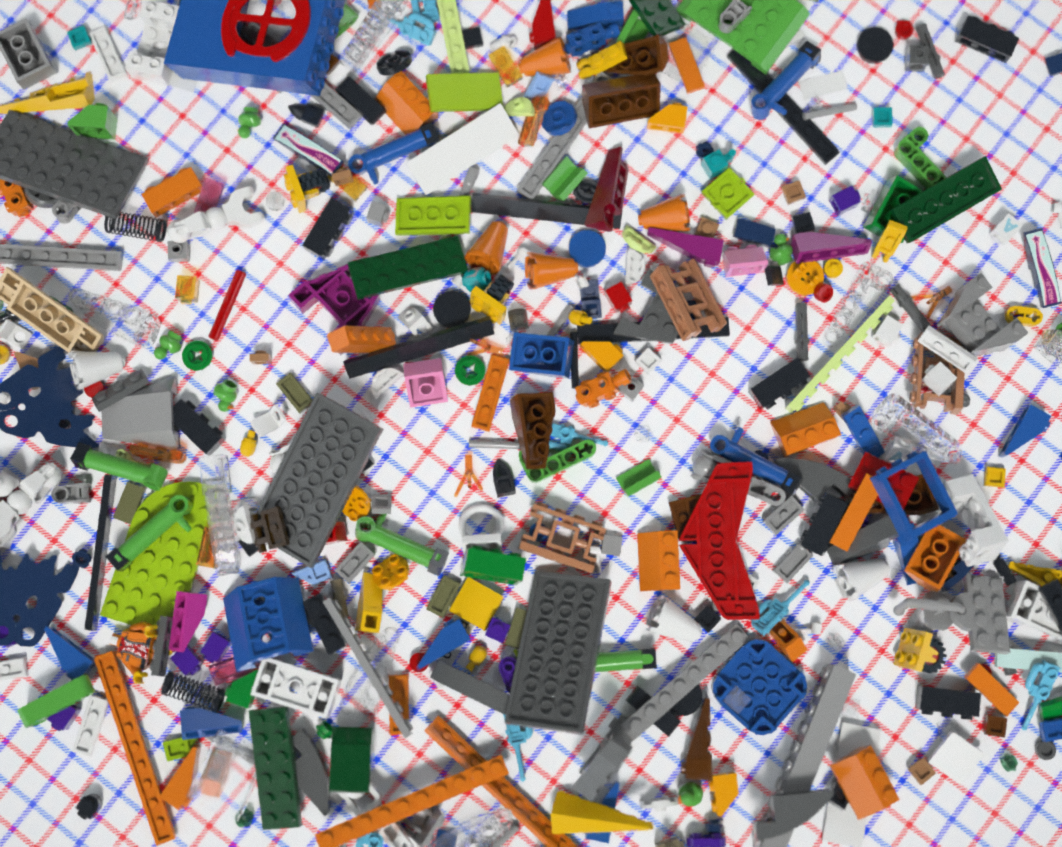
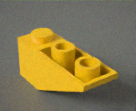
(369, 606)

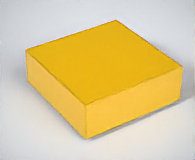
(994, 477)

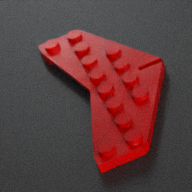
(717, 554)

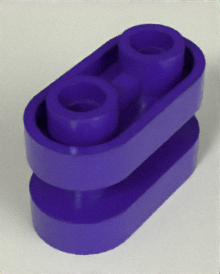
(507, 668)
(713, 840)

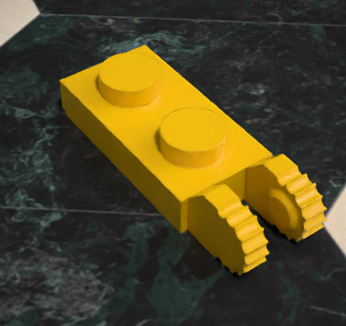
(602, 60)
(889, 240)

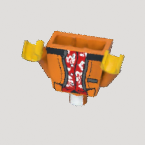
(136, 648)

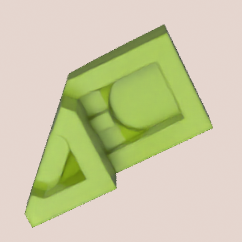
(178, 748)

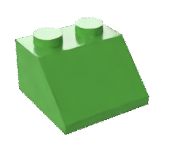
(95, 122)

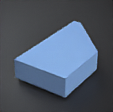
(539, 85)
(314, 575)

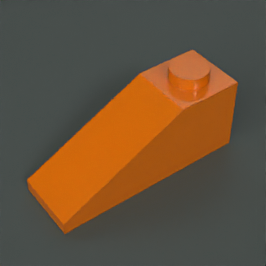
(179, 785)

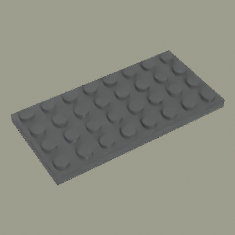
(67, 164)
(319, 475)
(558, 652)

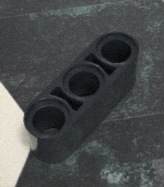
(360, 100)
(666, 723)

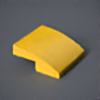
(476, 603)

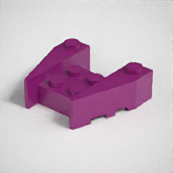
(337, 297)

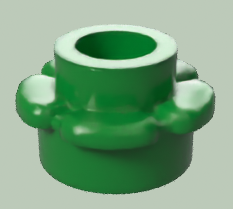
(324, 730)

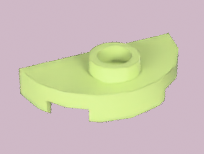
(519, 107)
(637, 241)

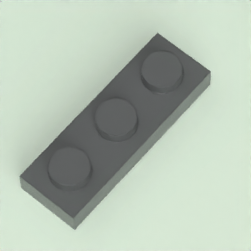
(120, 390)
(160, 647)

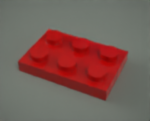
(901, 481)

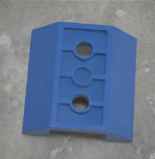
(280, 615)

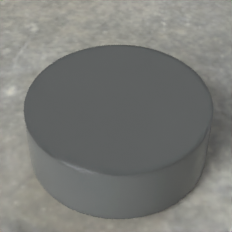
(1045, 750)

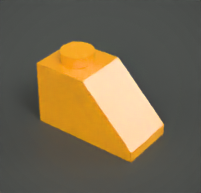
(669, 119)
(603, 354)

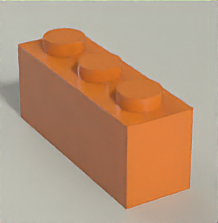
(172, 191)

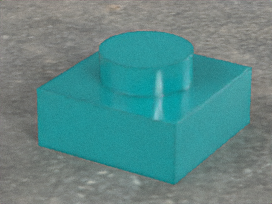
(79, 37)
(882, 117)

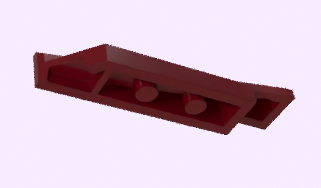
(609, 192)

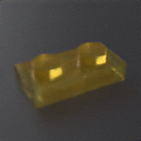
(505, 67)
(353, 189)

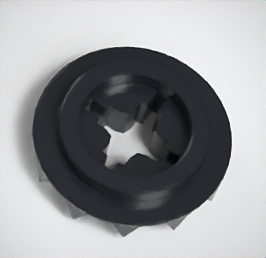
(582, 188)

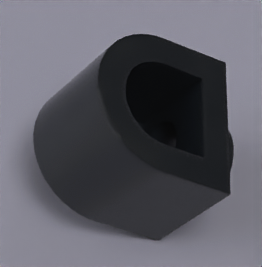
(89, 806)

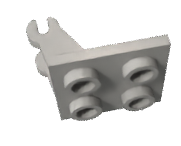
(425, 833)

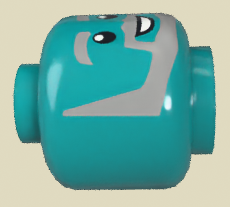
(476, 277)

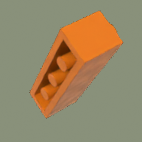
(360, 339)

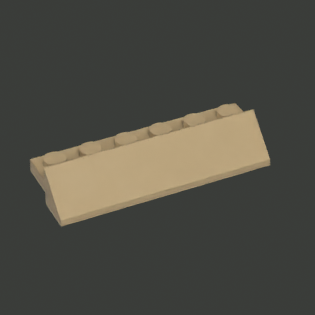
(47, 314)

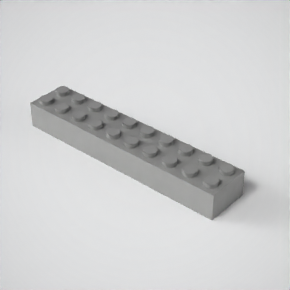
(812, 740)

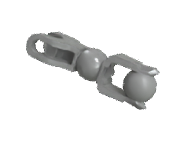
(705, 464)

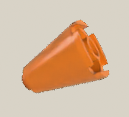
(546, 59)
(667, 215)
(489, 248)
(548, 269)

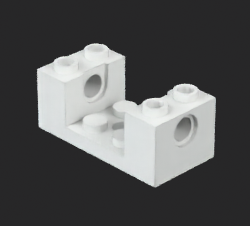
(147, 63)
(986, 534)
(1029, 609)
(316, 693)

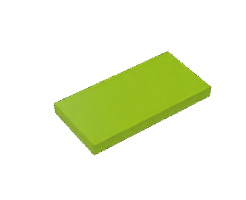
(463, 91)
(433, 215)

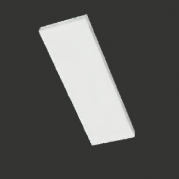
(462, 149)
(842, 825)

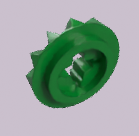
(188, 357)
(467, 362)

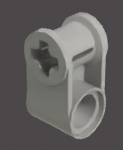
(735, 12)
(68, 210)
(75, 493)

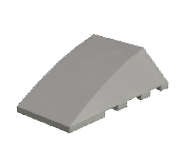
(144, 416)

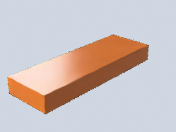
(686, 65)
(400, 687)
(991, 689)

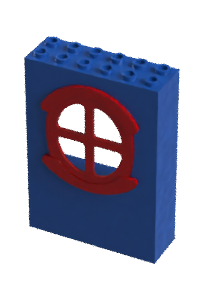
(209, 45)

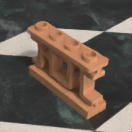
(677, 305)
(951, 403)
(557, 551)

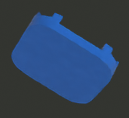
(766, 679)

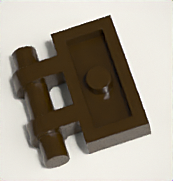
(274, 529)

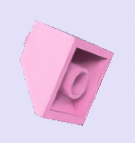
(744, 261)
(425, 382)

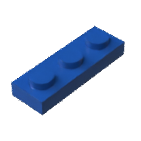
(862, 431)

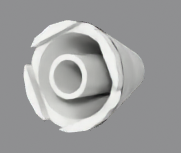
(94, 366)
(859, 577)
(672, 622)

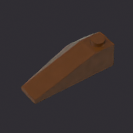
(643, 57)
(533, 421)
(919, 503)
(697, 758)

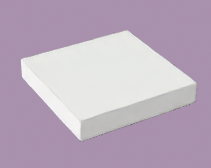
(956, 757)

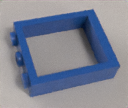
(893, 506)

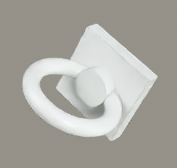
(484, 540)

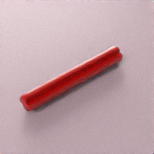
(227, 305)

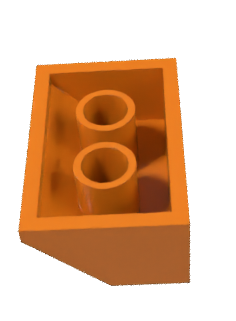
(405, 104)
(805, 429)
(934, 557)
(658, 561)
(864, 782)

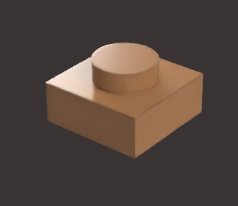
(342, 177)
(793, 192)
(707, 228)
(260, 357)
(841, 408)
(921, 771)

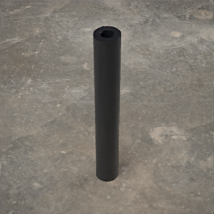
(574, 364)

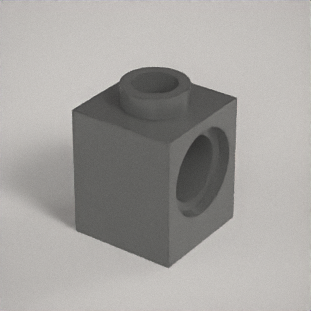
(916, 58)

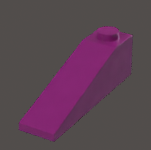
(822, 246)
(701, 248)

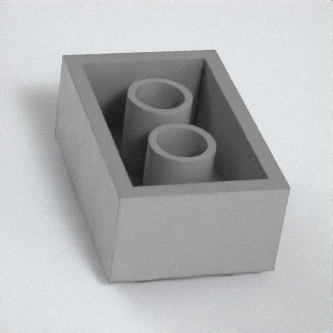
(25, 54)

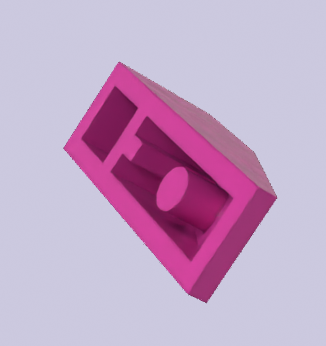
(187, 616)

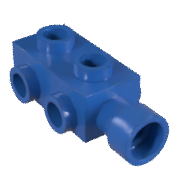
(585, 37)

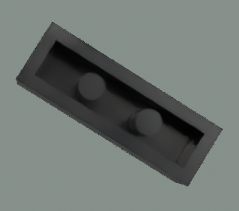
(987, 39)
(328, 229)
(779, 384)
(197, 427)
(824, 524)
(324, 624)
(948, 702)

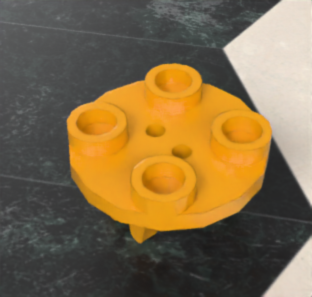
(799, 271)
(357, 504)
(391, 572)

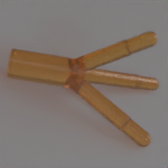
(934, 298)
(487, 348)
(468, 474)

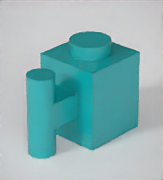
(717, 163)

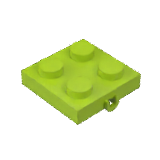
(727, 193)

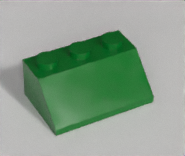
(893, 193)
(493, 566)

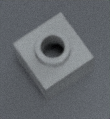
(377, 214)
(182, 255)
(631, 394)

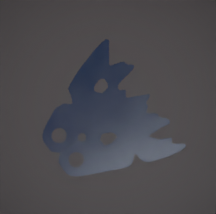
(49, 406)
(29, 581)

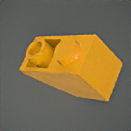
(724, 791)

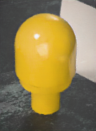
(579, 318)
(248, 444)
(476, 657)

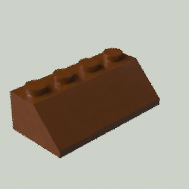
(621, 100)

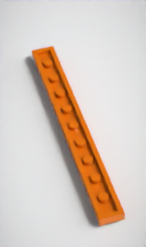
(135, 747)
(500, 788)
(412, 803)

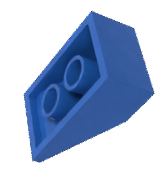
(541, 355)

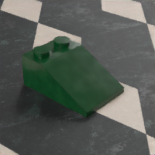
(351, 759)

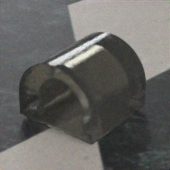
(518, 319)

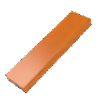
(490, 393)
(855, 514)

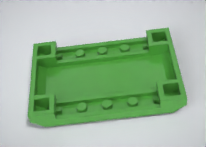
(760, 35)

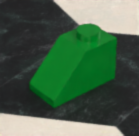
(240, 690)

